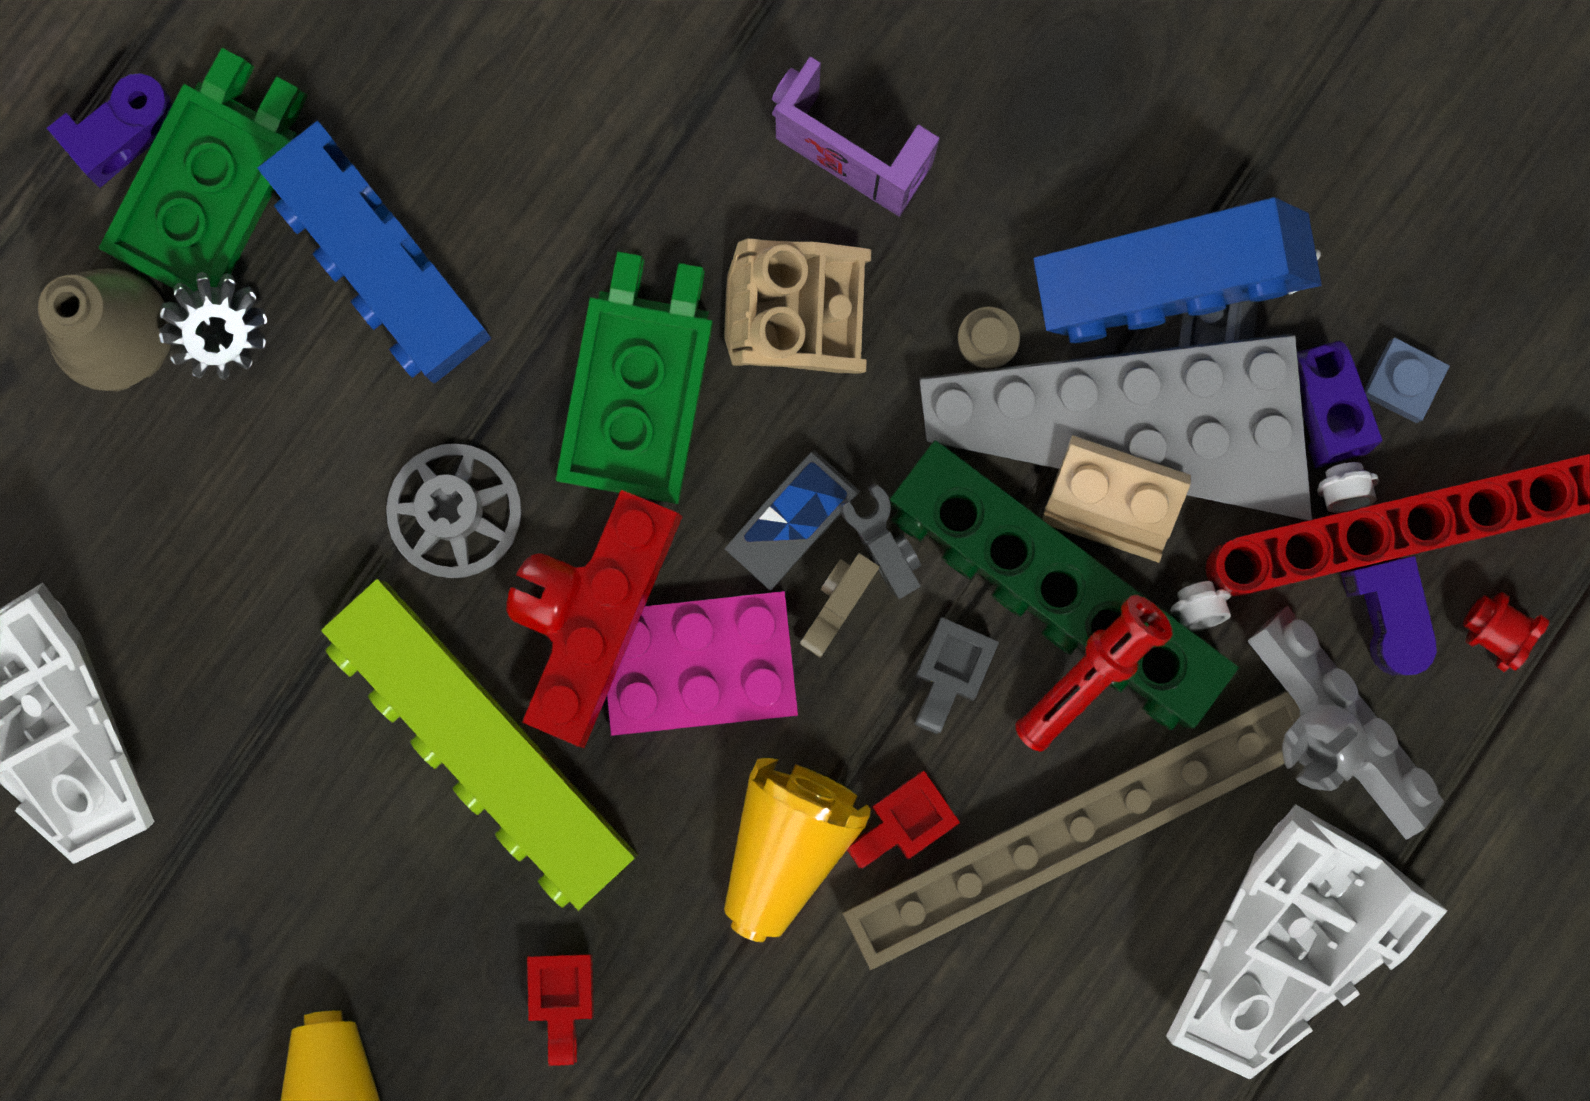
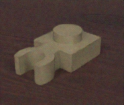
(845, 588)

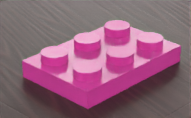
(705, 665)

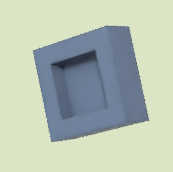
(1405, 380)

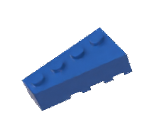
(373, 253)
(1178, 269)

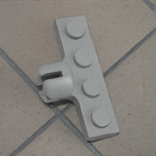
(1338, 730)

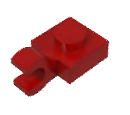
(909, 817)
(560, 992)

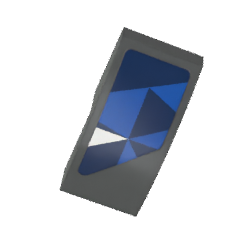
(791, 520)

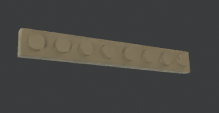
(1072, 832)

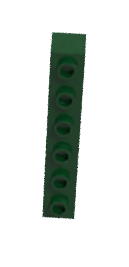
(1197, 668)

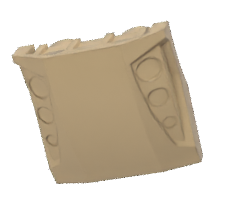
(796, 305)

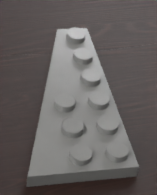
(1202, 409)

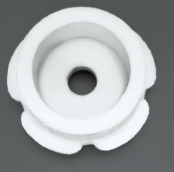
(1348, 487)
(1201, 606)

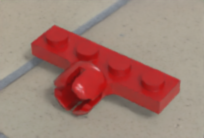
(591, 614)

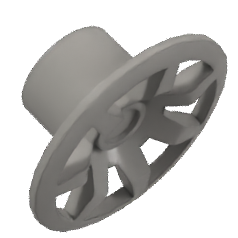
(452, 510)

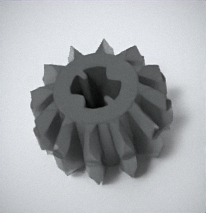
(186, 329)

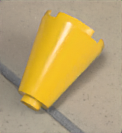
(787, 845)
(327, 1062)

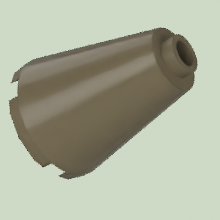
(104, 327)

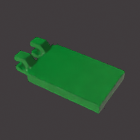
(201, 178)
(637, 386)

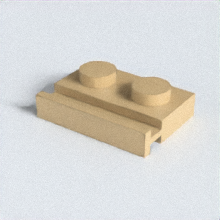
(1116, 498)

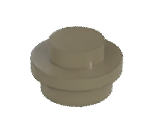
(988, 338)

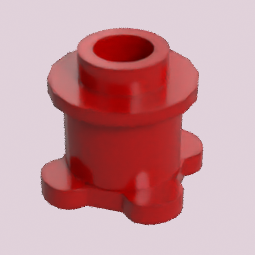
(1503, 630)

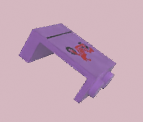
(884, 184)

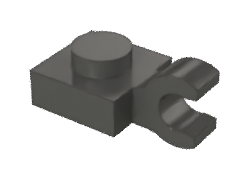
(893, 555)
(953, 665)

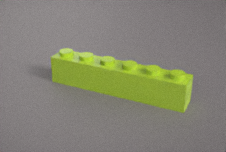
(478, 744)

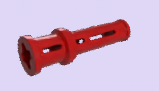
(1106, 660)

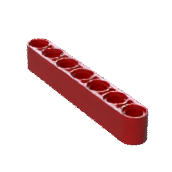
(1389, 527)

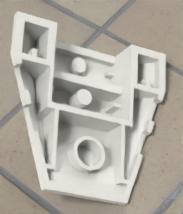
(60, 735)
(1296, 938)

